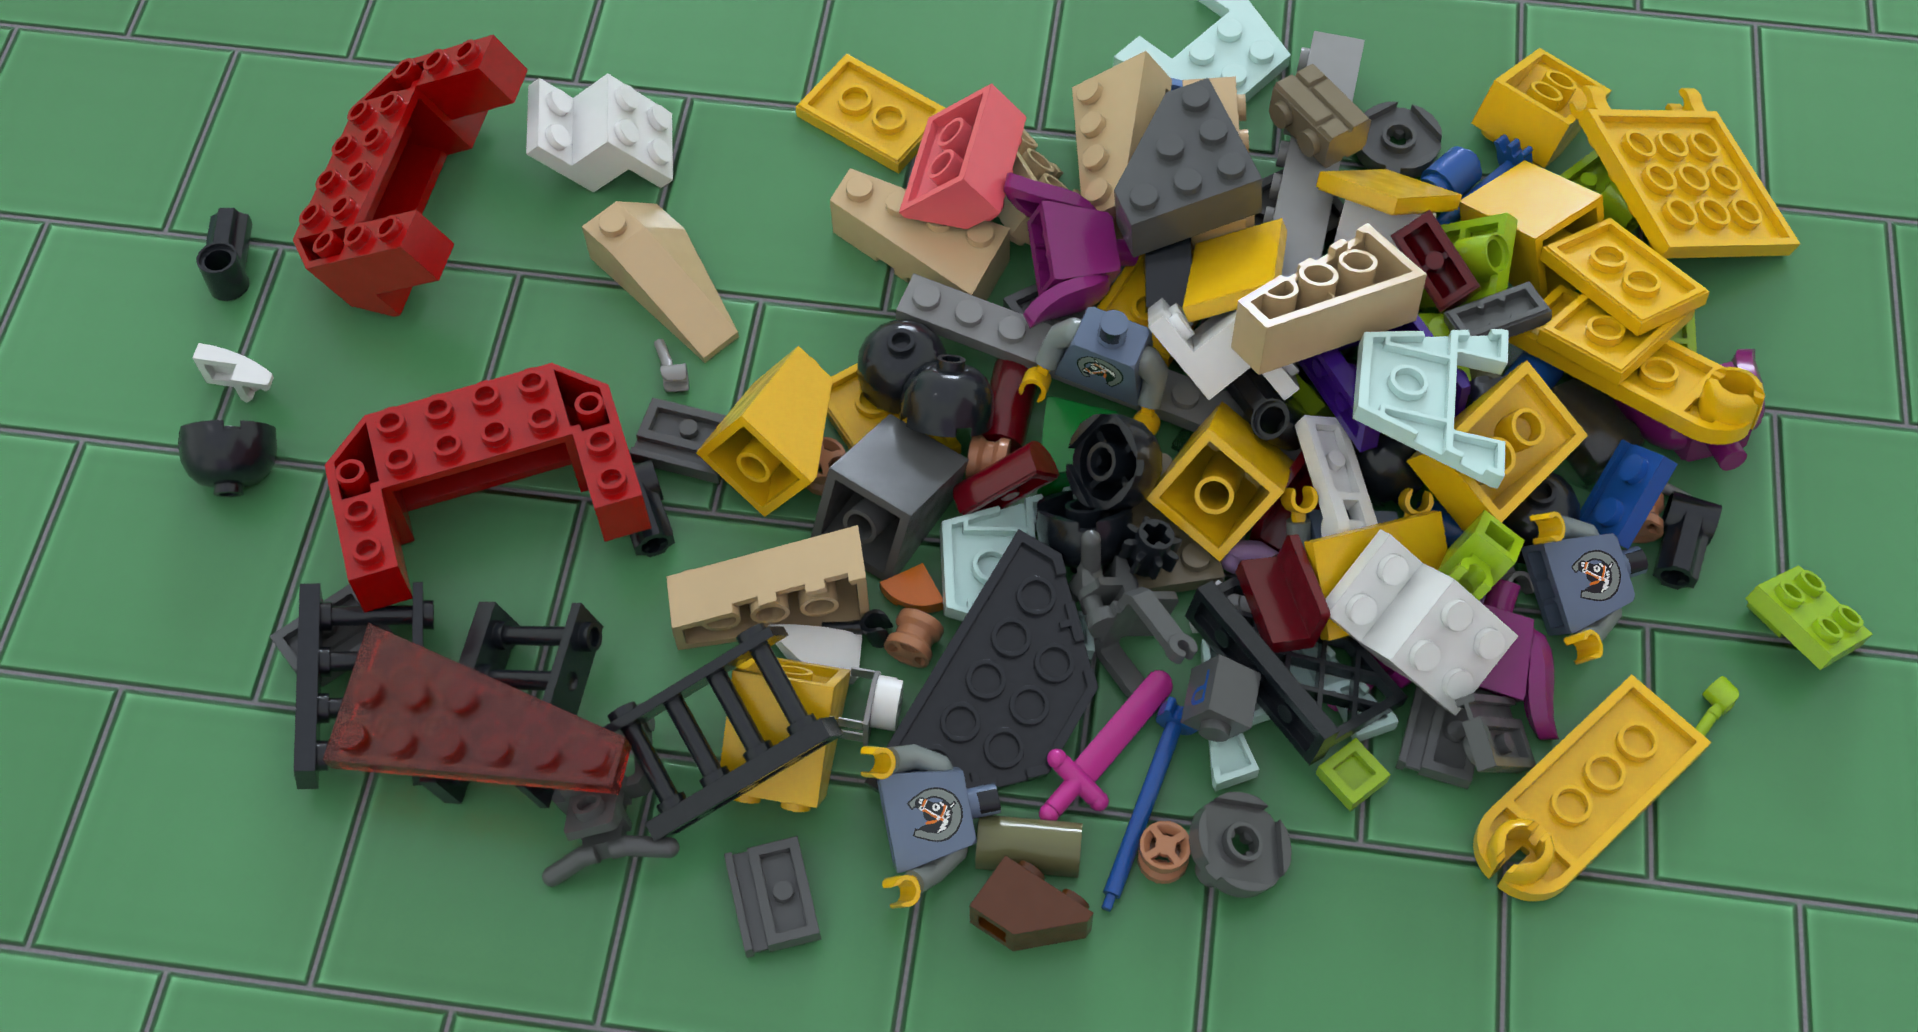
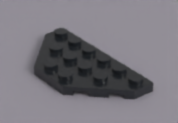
(1008, 676)

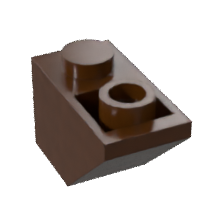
(1026, 910)

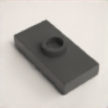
(1512, 310)

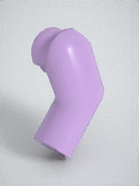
(1245, 551)

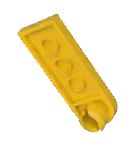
(1671, 386)
(1586, 792)

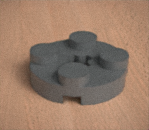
(1415, 126)
(1217, 859)

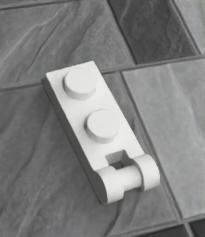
(1335, 475)

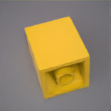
(1546, 212)
(773, 433)
(1221, 482)
(822, 692)

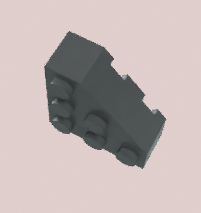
(1186, 173)

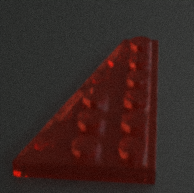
(446, 721)

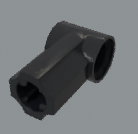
(225, 254)
(1266, 410)
(1687, 533)
(660, 536)

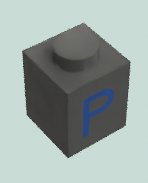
(1221, 698)

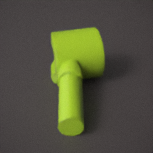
(1722, 697)

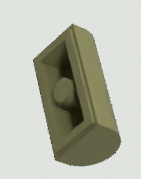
(1046, 844)

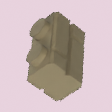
(1318, 116)

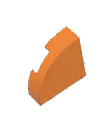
(913, 590)

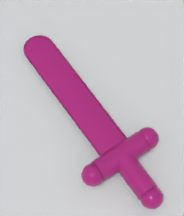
(1082, 773)

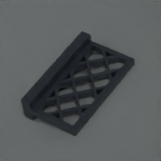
(1292, 705)

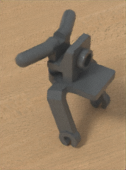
(1120, 609)
(603, 825)

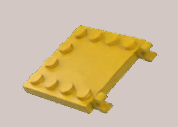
(1685, 179)

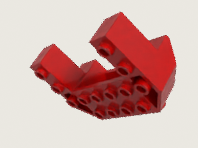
(366, 215)
(470, 444)

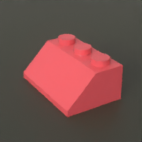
(965, 161)

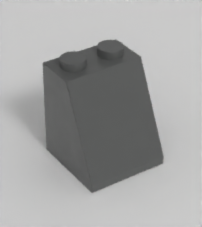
(893, 489)

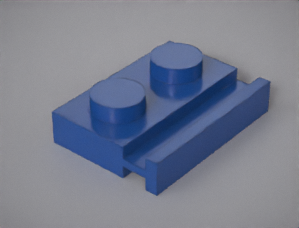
(1627, 491)

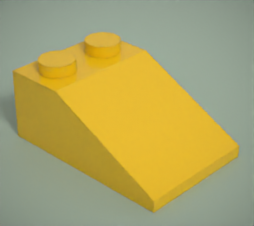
(1534, 105)
(1537, 439)

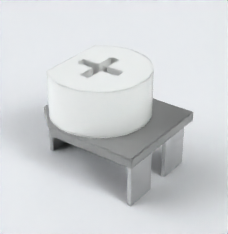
(882, 706)

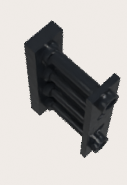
(488, 651)
(318, 662)
(761, 757)

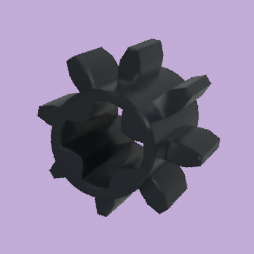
(1150, 547)

